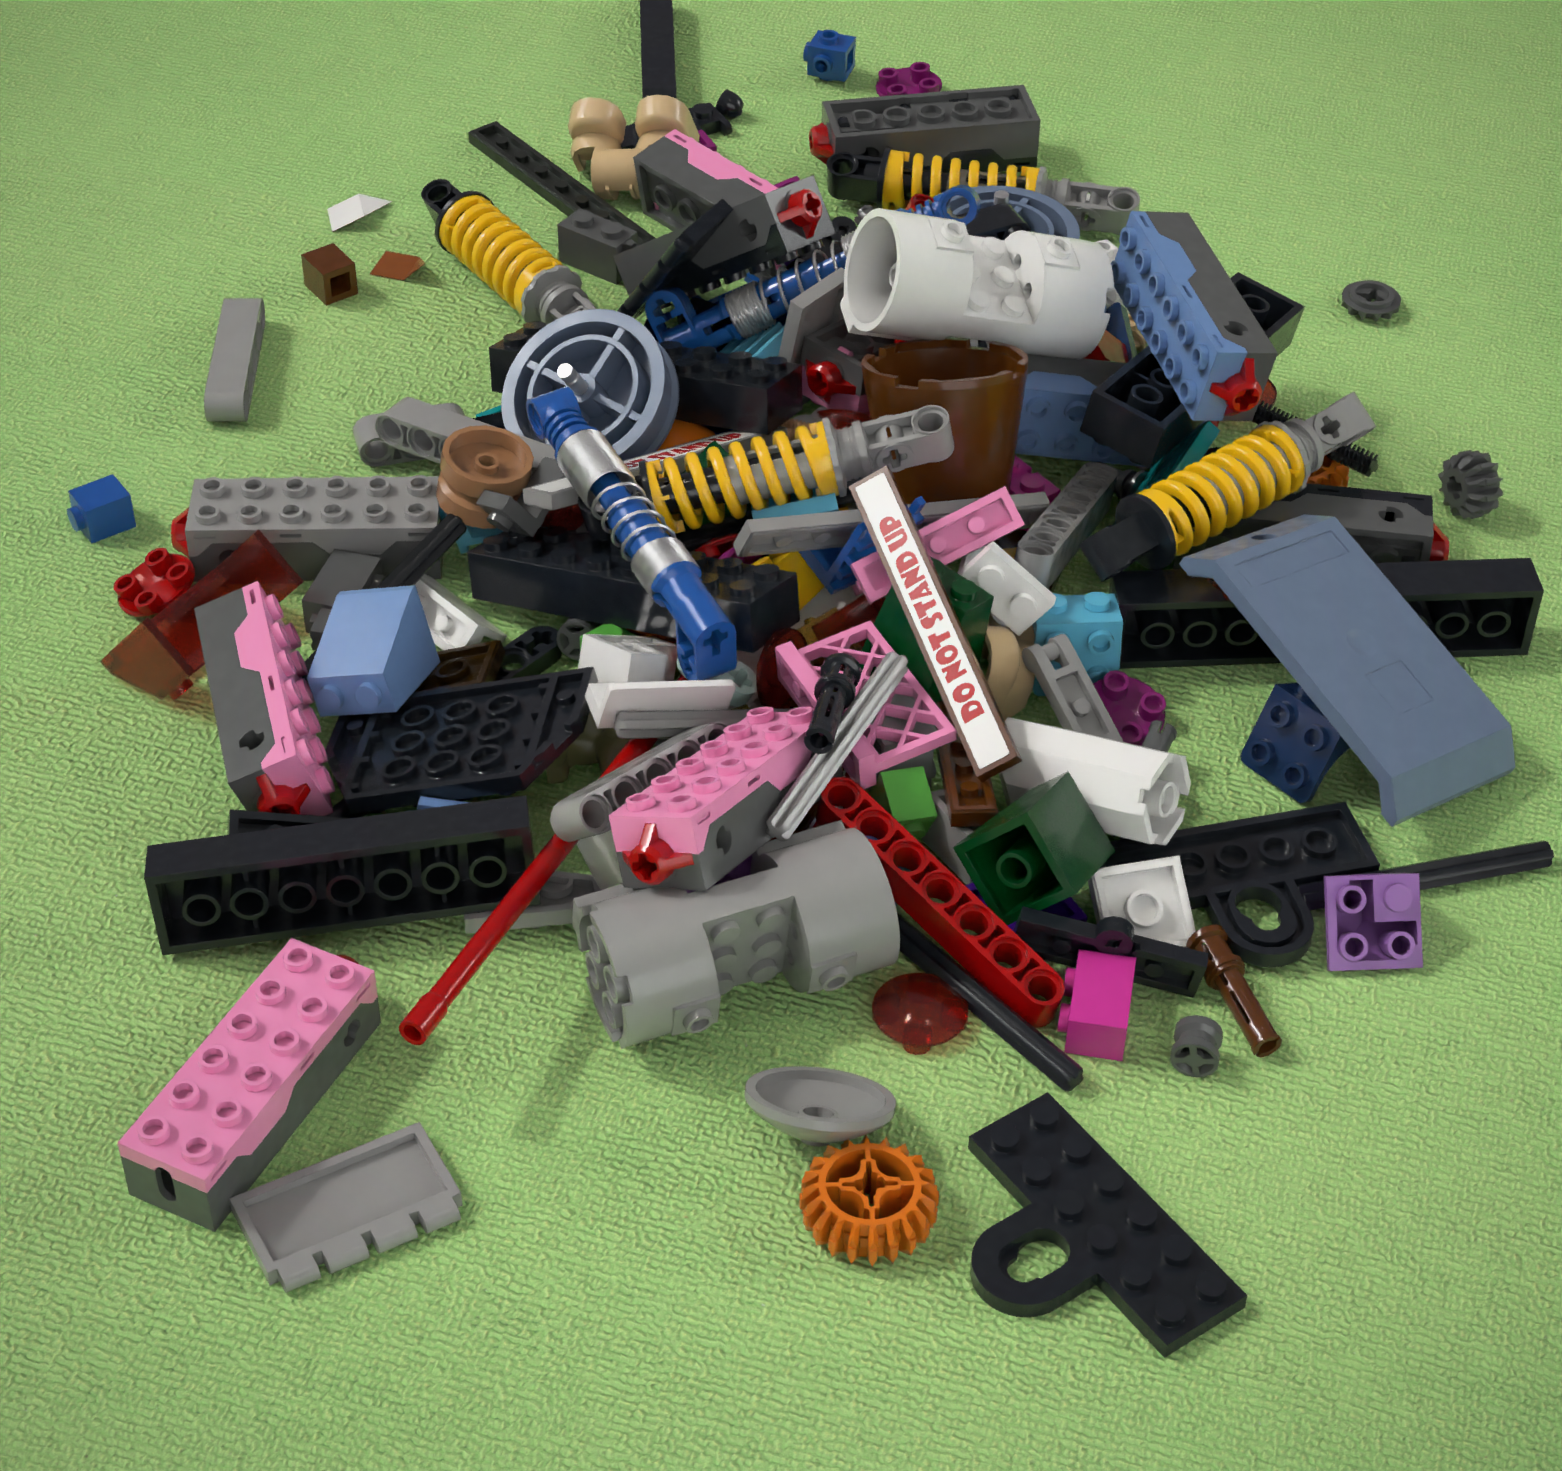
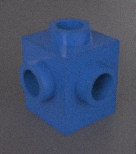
(830, 55)

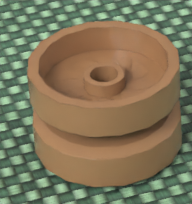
(481, 460)

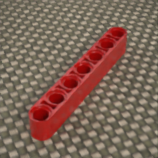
(959, 911)

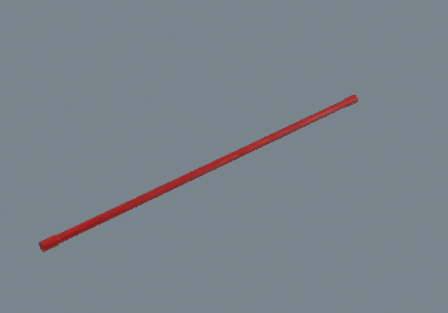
(434, 1005)

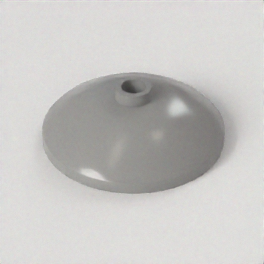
(819, 1103)

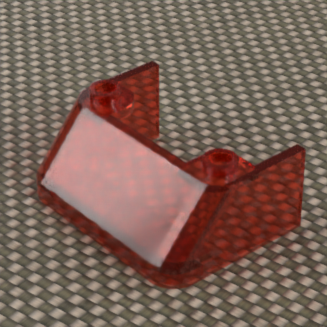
(168, 647)

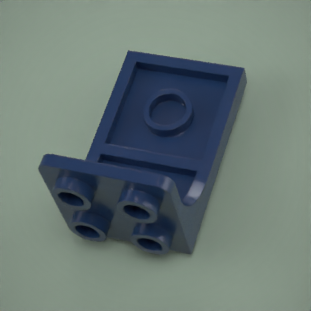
(1293, 743)

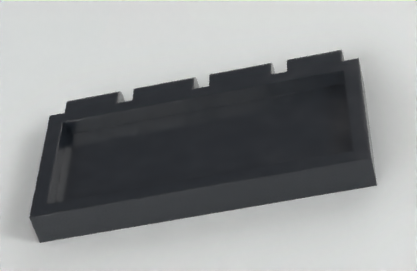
(676, 258)

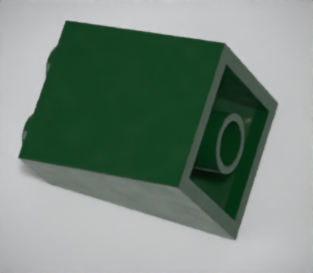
(971, 607)
(1035, 849)

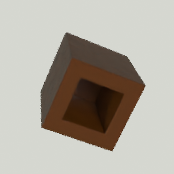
(329, 274)

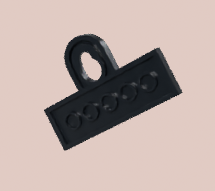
(1262, 862)
(1104, 1226)

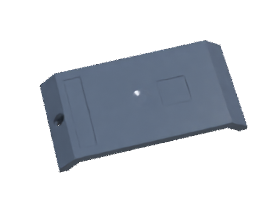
(1364, 661)

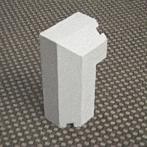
(1124, 784)

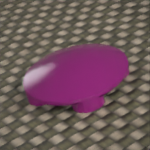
(908, 80)
(1130, 705)

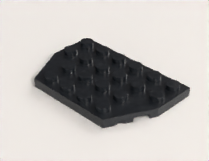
(459, 741)

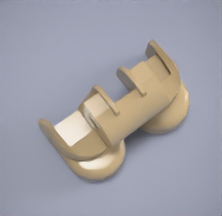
(600, 128)
(1006, 672)

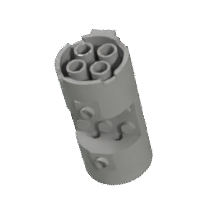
(668, 955)

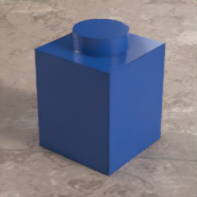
(101, 509)

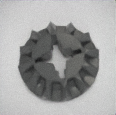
(1358, 298)

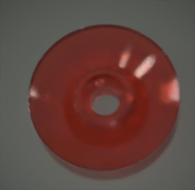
(769, 688)

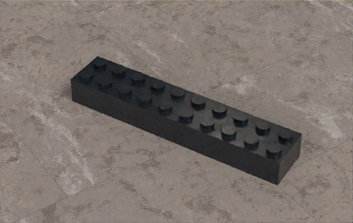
(1467, 604)

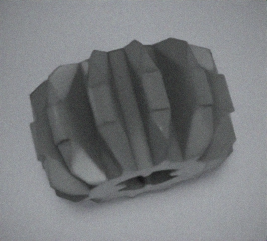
(1470, 484)

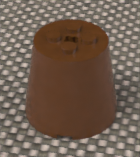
(984, 405)

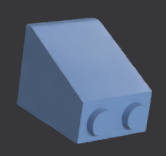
(372, 652)

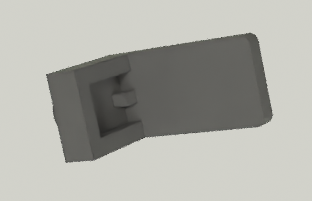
(515, 515)

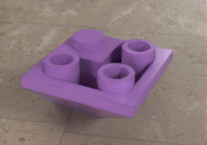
(1373, 921)

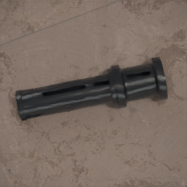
(822, 719)

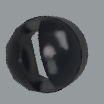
(730, 105)

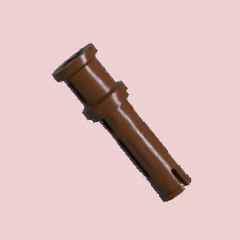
(1226, 974)

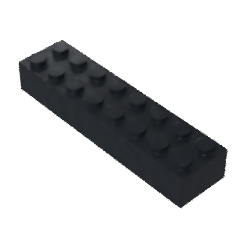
(713, 386)
(1137, 404)
(593, 583)
(337, 874)

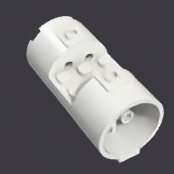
(934, 281)

